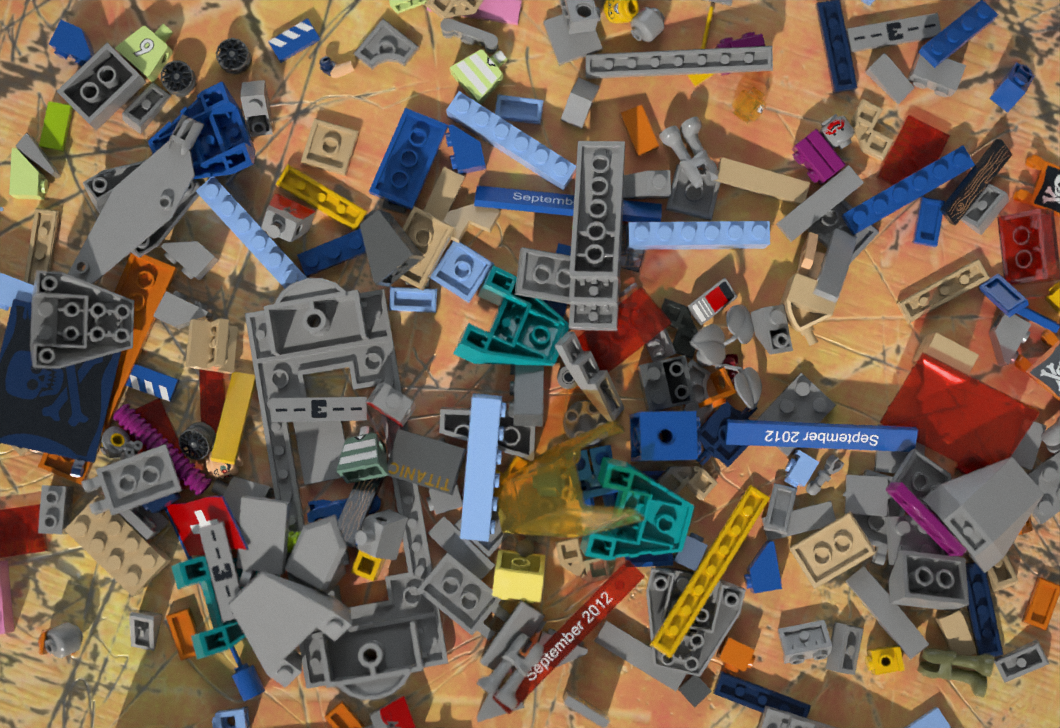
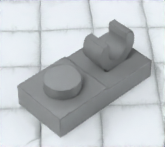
(660, 346)

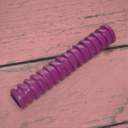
(153, 440)

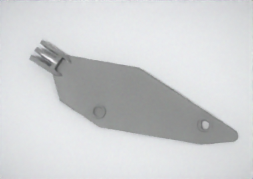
(139, 204)

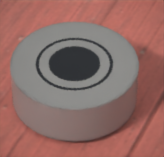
(565, 379)

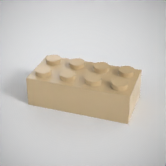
(118, 548)

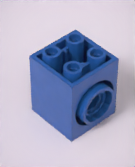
(678, 433)

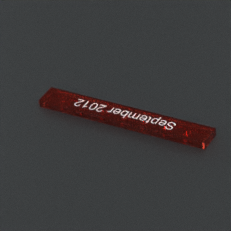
(578, 627)

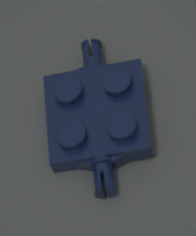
(713, 435)

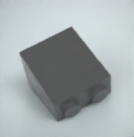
(387, 248)

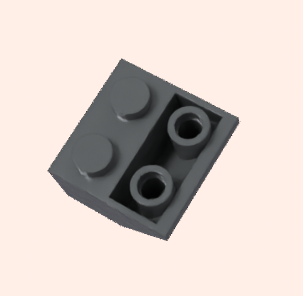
(666, 383)

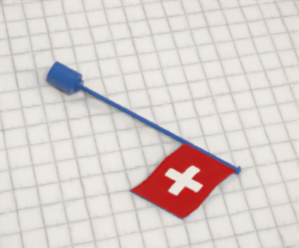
(186, 520)

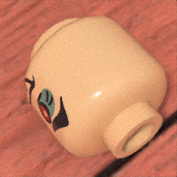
(223, 470)

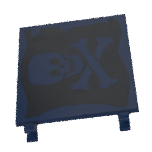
(48, 407)

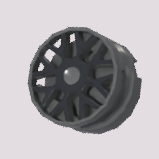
(233, 56)
(178, 78)
(198, 439)

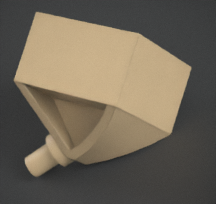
(803, 307)
(947, 352)

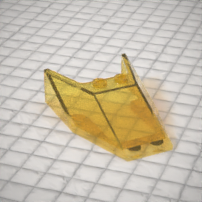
(548, 496)

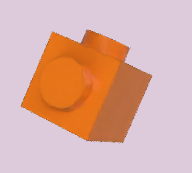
(736, 655)

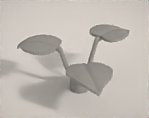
(711, 351)

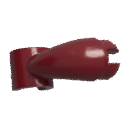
(731, 359)

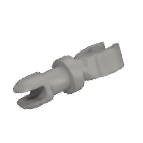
(824, 475)

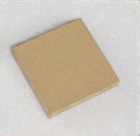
(330, 147)

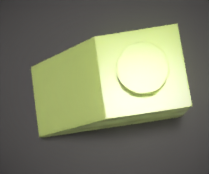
(26, 178)

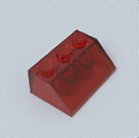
(1029, 247)

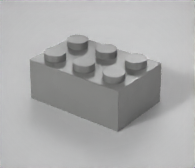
(101, 86)

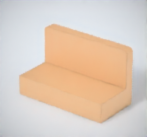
(810, 259)

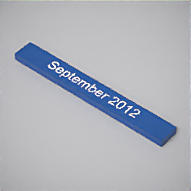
(556, 203)
(820, 435)

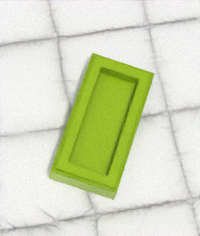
(56, 126)

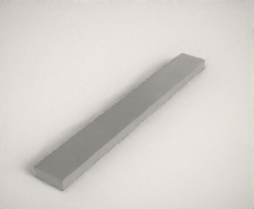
(679, 62)

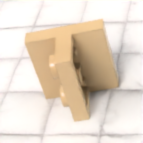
(212, 345)

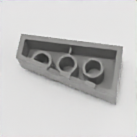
(516, 439)

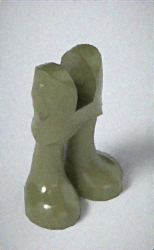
(976, 679)

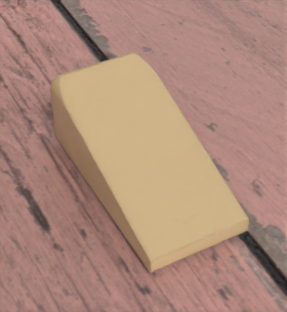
(1002, 575)
(956, 633)

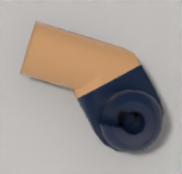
(333, 69)

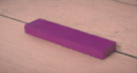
(925, 519)

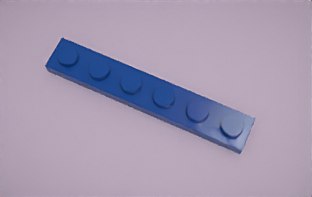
(908, 190)

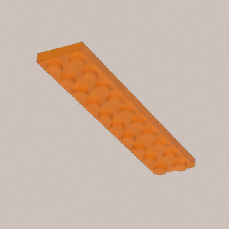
(144, 282)

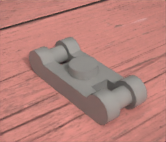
(469, 35)

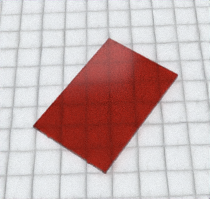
(959, 414)

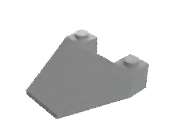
(280, 616)

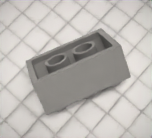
(929, 581)
(524, 620)

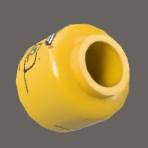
(620, 10)

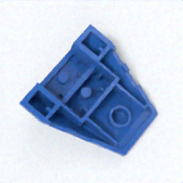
(223, 142)

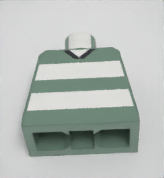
(363, 457)

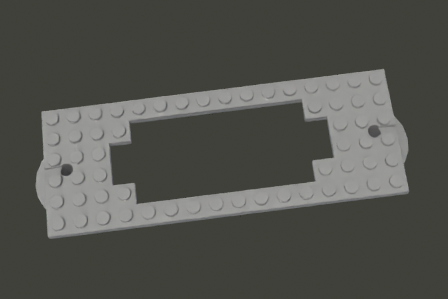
(357, 336)

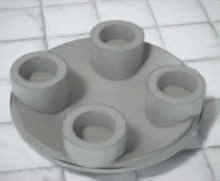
(581, 418)

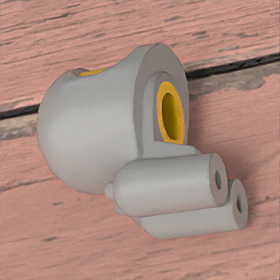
(117, 444)

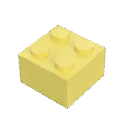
(518, 576)

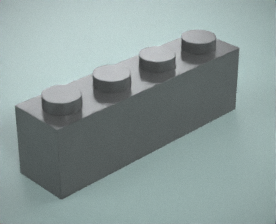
(527, 394)

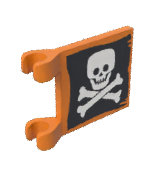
(1047, 187)
(1047, 368)

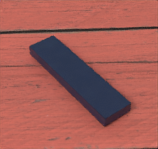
(836, 46)
(982, 612)
(757, 696)

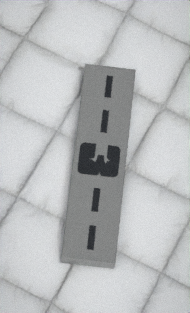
(893, 32)
(318, 409)
(221, 566)

